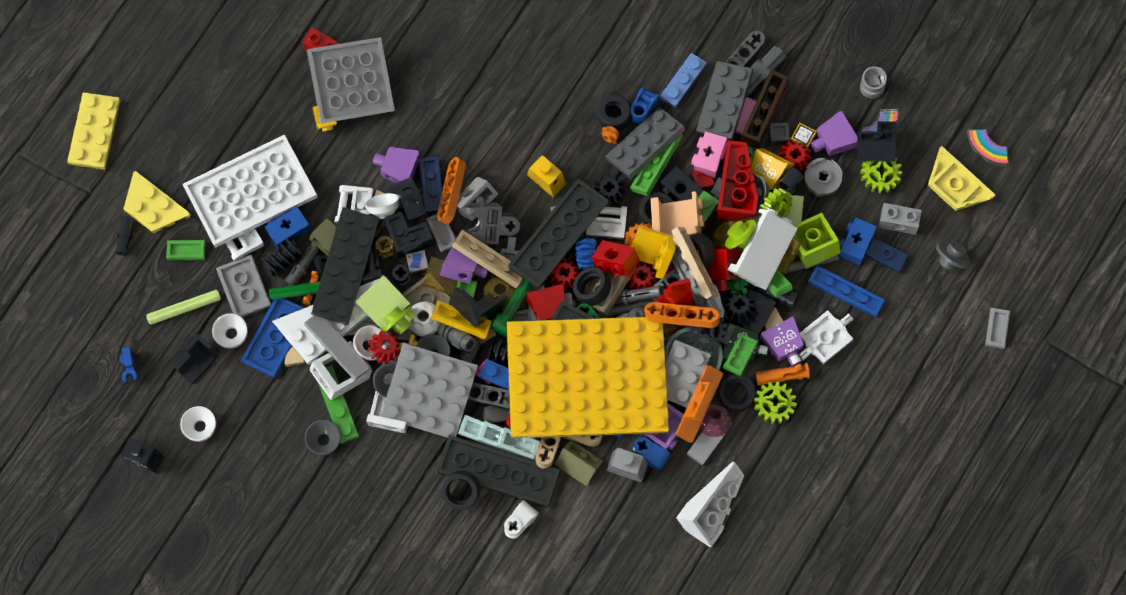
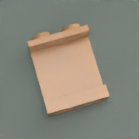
(678, 214)

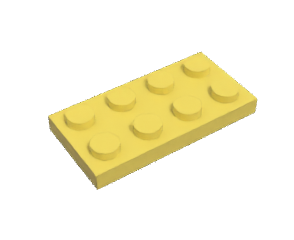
(93, 131)

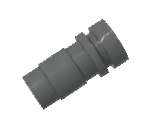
(457, 338)

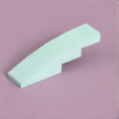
(497, 437)

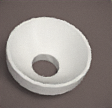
(383, 205)
(227, 322)
(427, 327)
(365, 334)
(193, 416)

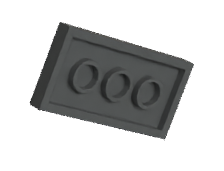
(725, 100)
(645, 143)

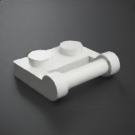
(360, 196)
(609, 227)
(250, 241)

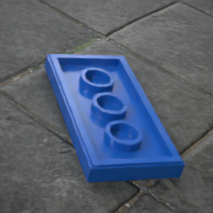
(269, 345)

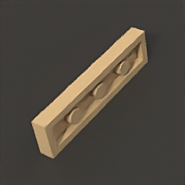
(486, 257)
(697, 268)

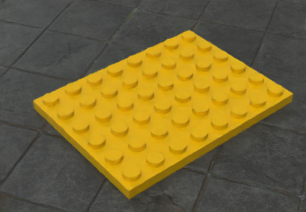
(586, 377)

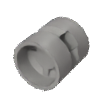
(873, 82)

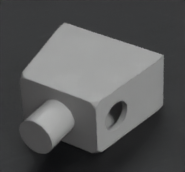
(627, 464)

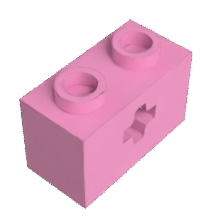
(713, 144)

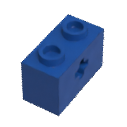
(296, 222)
(862, 231)

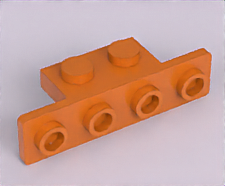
(699, 403)

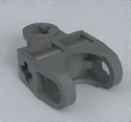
(491, 222)

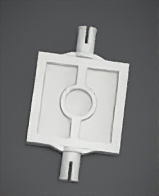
(825, 337)

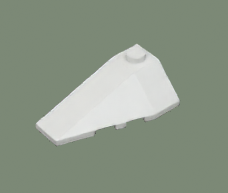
(708, 508)

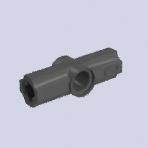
(763, 66)

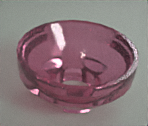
(719, 426)

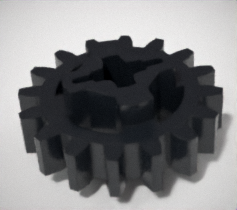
(699, 335)

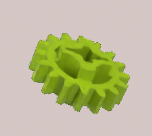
(888, 173)
(778, 201)
(767, 401)

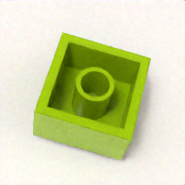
(816, 240)

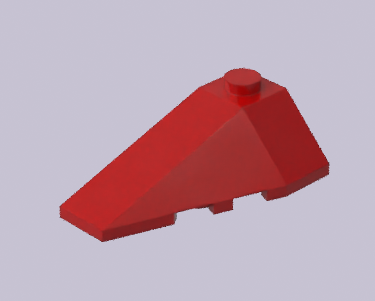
(738, 190)
(678, 293)

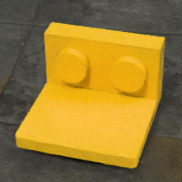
(654, 248)

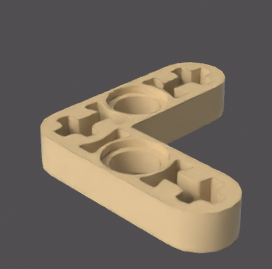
(553, 449)

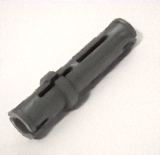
(302, 265)
(653, 292)

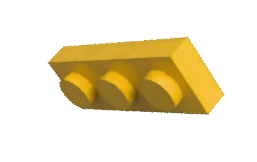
(450, 316)

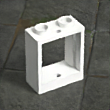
(327, 382)

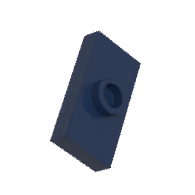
(886, 255)

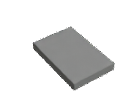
(243, 287)

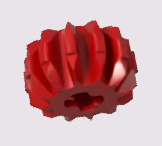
(802, 154)
(569, 269)
(647, 273)
(380, 340)

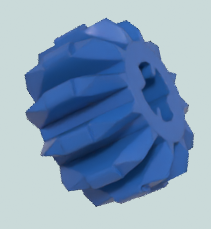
(584, 250)

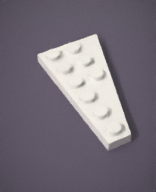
(300, 337)

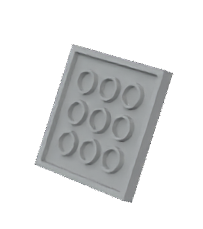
(350, 80)
(429, 390)

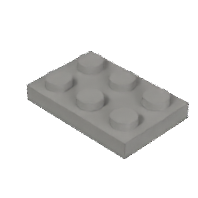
(683, 372)

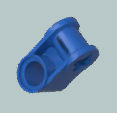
(644, 102)
(654, 454)

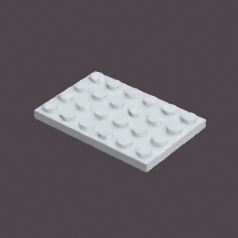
(249, 191)

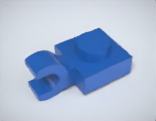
(127, 360)

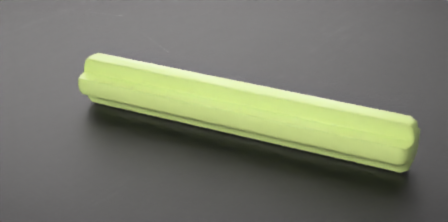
(183, 307)

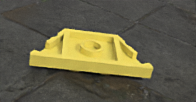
(956, 183)
(151, 205)

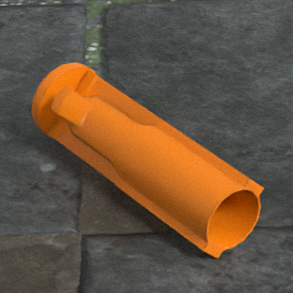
(783, 374)

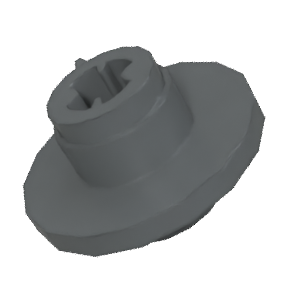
(952, 255)

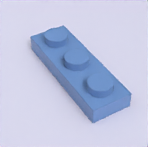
(683, 80)

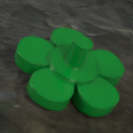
(738, 285)

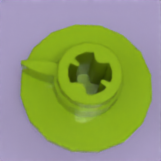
(740, 234)
(399, 320)

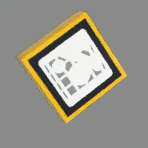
(803, 135)

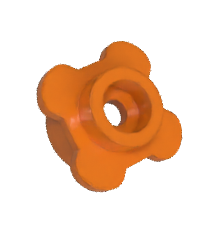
(610, 134)

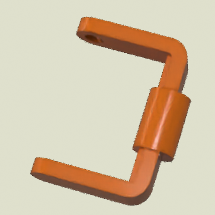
(314, 278)

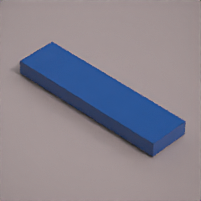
(846, 291)

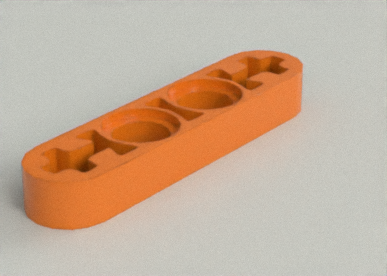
(451, 190)
(683, 311)

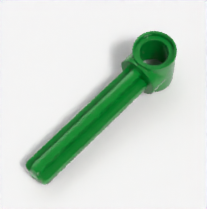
(295, 290)
(500, 320)

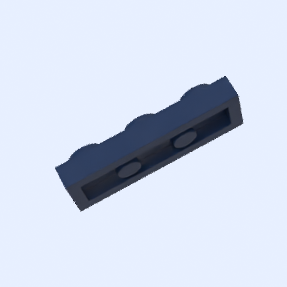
(431, 183)

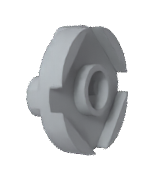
(818, 186)

